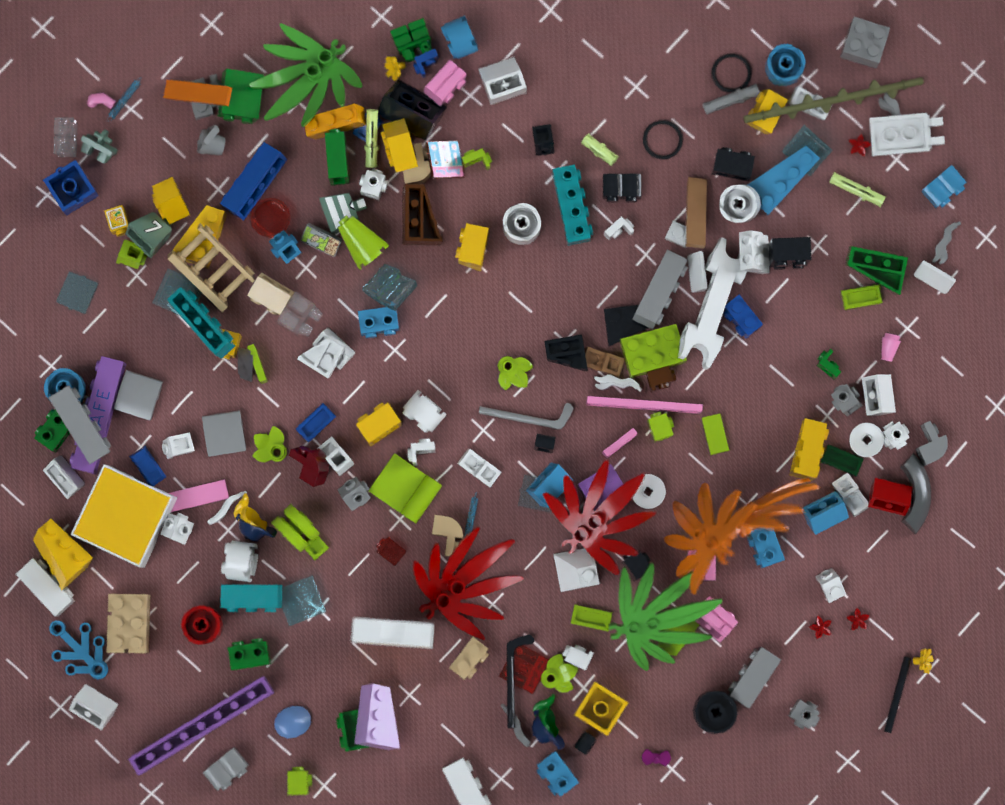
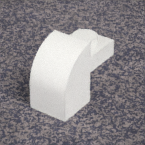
(336, 456)

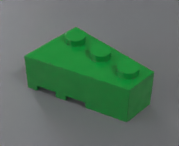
(879, 267)

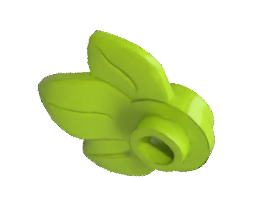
(515, 374)
(268, 444)
(562, 674)

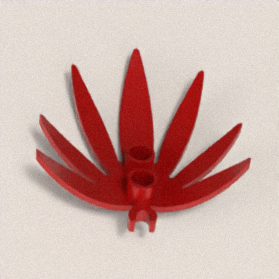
(591, 524)
(450, 589)

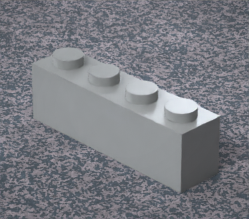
(659, 290)
(79, 424)

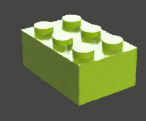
(652, 350)

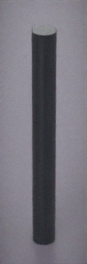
(897, 695)

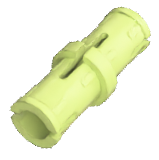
(599, 149)

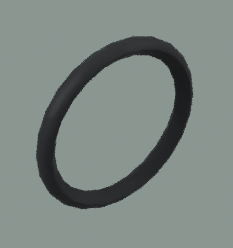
(734, 56)
(667, 123)

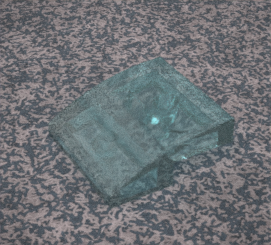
(171, 282)
(389, 287)
(301, 601)

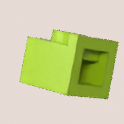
(131, 249)

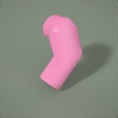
(99, 98)

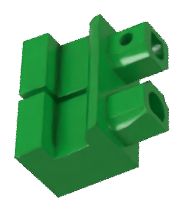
(403, 41)

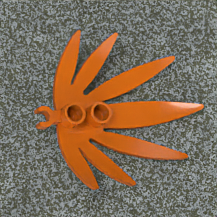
(761, 516)
(708, 538)

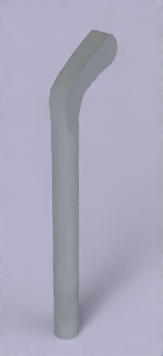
(555, 424)

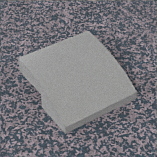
(138, 395)
(224, 433)

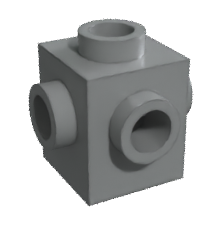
(846, 399)
(354, 493)
(797, 714)

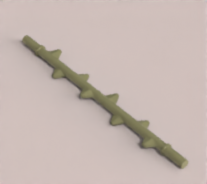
(825, 103)

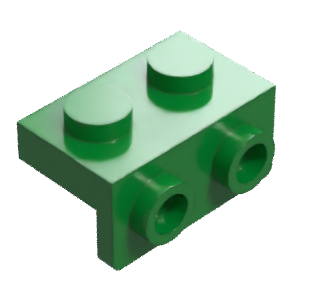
(348, 723)

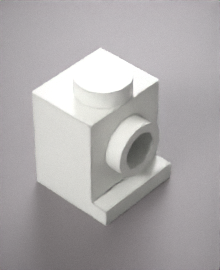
(577, 656)

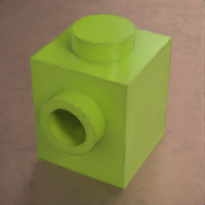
(660, 426)
(299, 781)

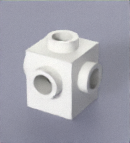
(373, 190)
(889, 439)
(177, 528)

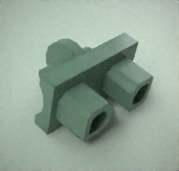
(91, 143)

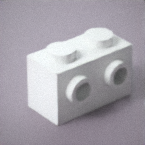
(878, 394)
(93, 707)

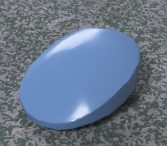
(292, 722)

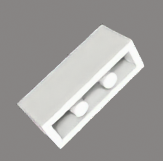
(45, 587)
(464, 785)

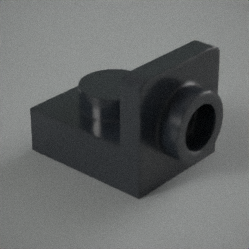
(543, 140)

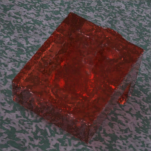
(390, 550)

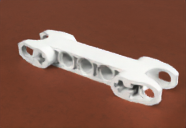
(703, 333)

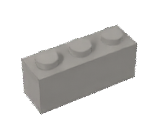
(753, 677)

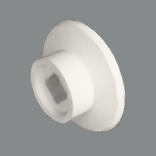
(859, 433)
(657, 495)

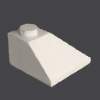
(576, 570)

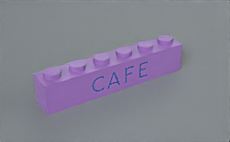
(101, 405)

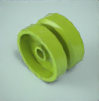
(295, 527)

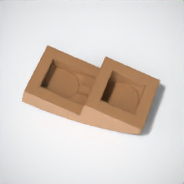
(603, 361)

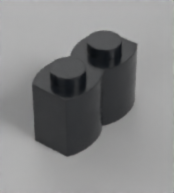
(622, 187)

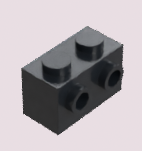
(733, 164)
(636, 564)

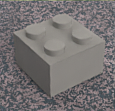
(865, 42)

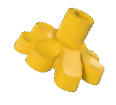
(394, 67)
(924, 660)

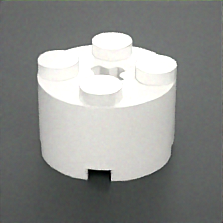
(728, 203)
(520, 213)
(423, 411)
(240, 561)

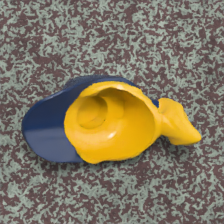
(250, 523)

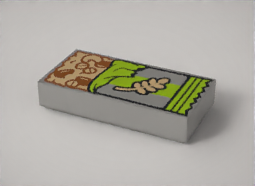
(321, 240)

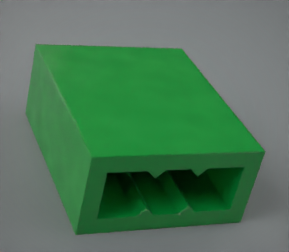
(244, 100)
(337, 157)

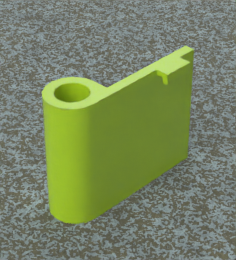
(405, 488)

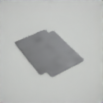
(245, 364)

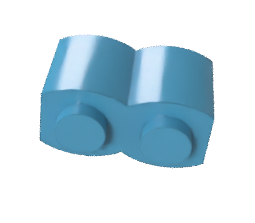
(944, 186)

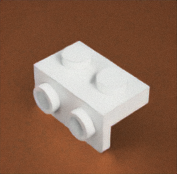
(423, 447)

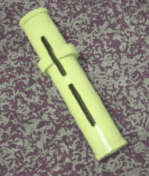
(371, 160)
(857, 189)

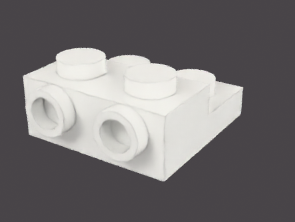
(754, 252)

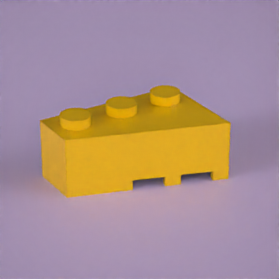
(214, 219)
(809, 449)
(61, 552)

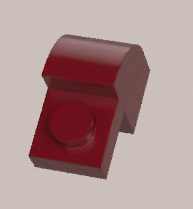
(314, 467)

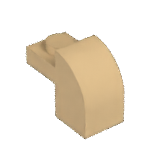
(421, 173)
(448, 528)

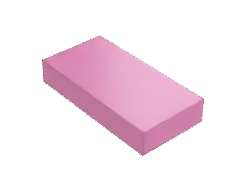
(620, 443)

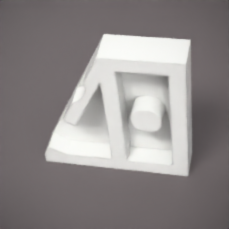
(324, 356)

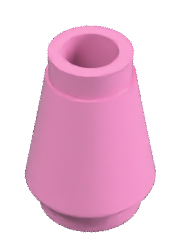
(889, 346)

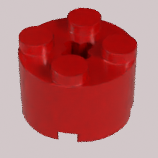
(191, 629)

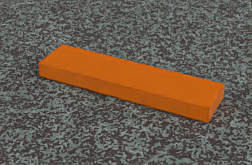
(197, 92)

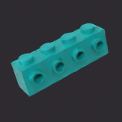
(571, 204)
(202, 324)

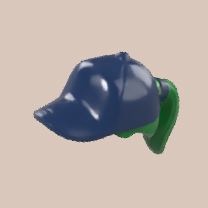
(544, 723)

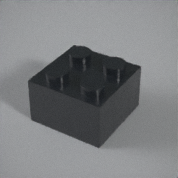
(790, 252)

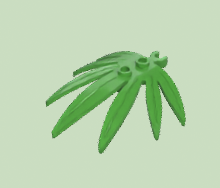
(318, 69)
(645, 624)

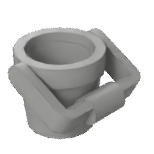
(210, 142)

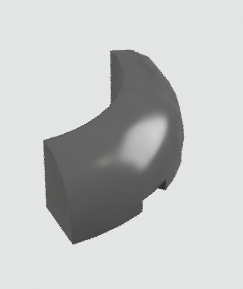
(921, 493)

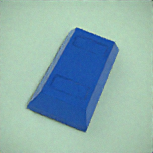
(315, 422)
(147, 466)

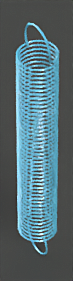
(133, 85)
(473, 515)

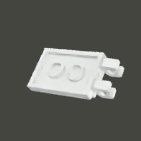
(903, 134)

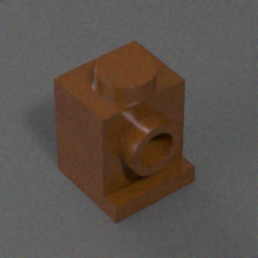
(660, 378)

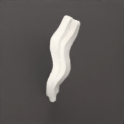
(610, 380)
(224, 509)

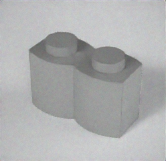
(225, 769)

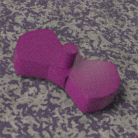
(663, 758)

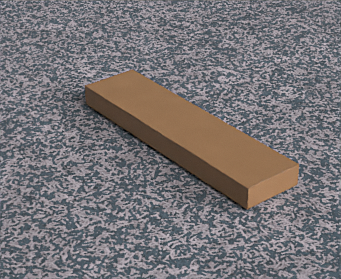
(696, 213)

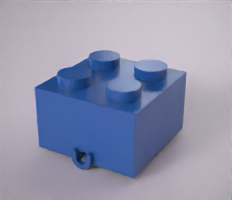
(70, 187)

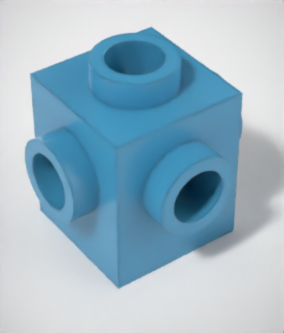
(284, 246)

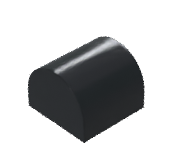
(544, 443)
(585, 743)

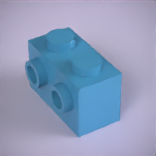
(378, 321)
(548, 481)
(825, 512)
(765, 546)
(557, 774)

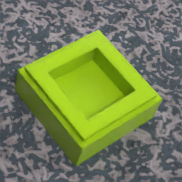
(316, 547)

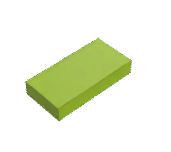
(861, 297)
(257, 364)
(715, 434)
(591, 618)

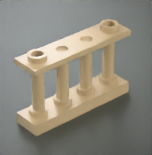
(192, 273)

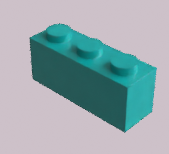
(251, 597)

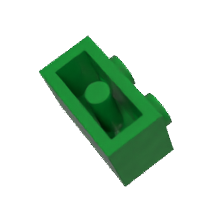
(53, 432)
(249, 655)

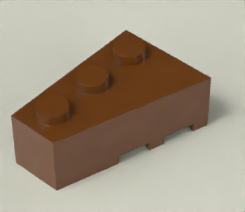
(418, 221)

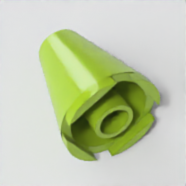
(360, 241)

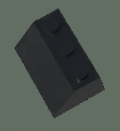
(412, 105)

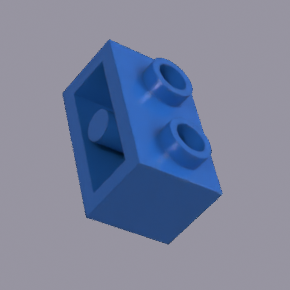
(742, 317)

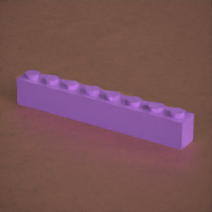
(201, 725)

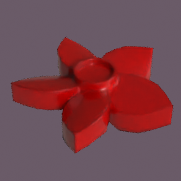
(859, 145)
(858, 619)
(821, 627)

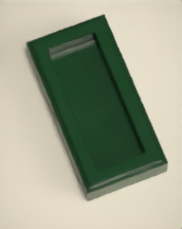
(842, 460)

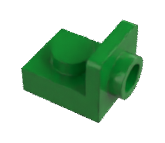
(829, 368)

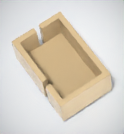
(129, 623)

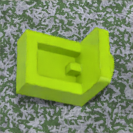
(472, 157)

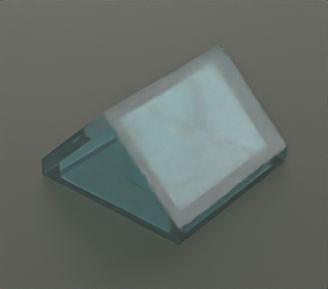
(806, 137)

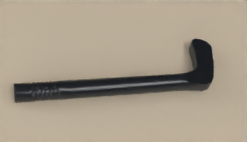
(510, 647)

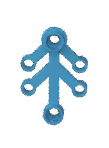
(81, 651)

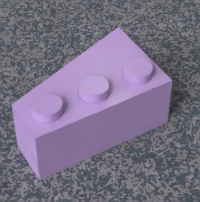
(376, 718)

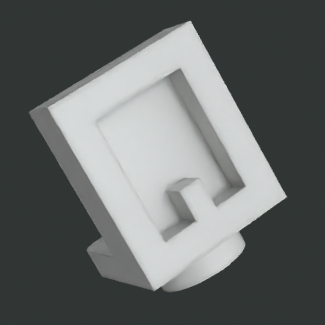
(615, 229)
(677, 234)
(177, 445)

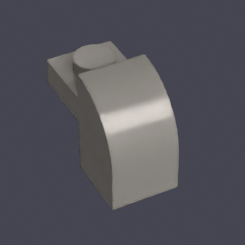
(935, 447)

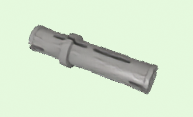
(738, 96)

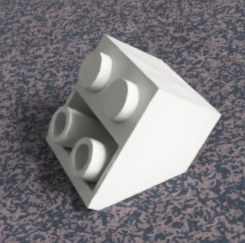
(503, 80)

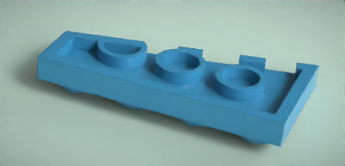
(783, 177)

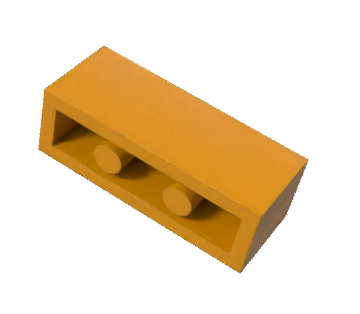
(342, 118)

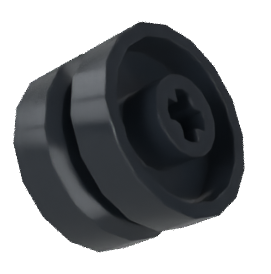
(726, 714)

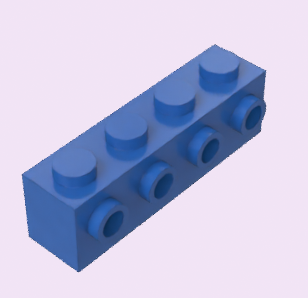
(253, 181)

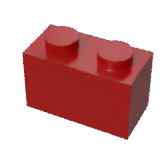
(890, 496)

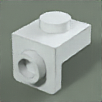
(831, 585)

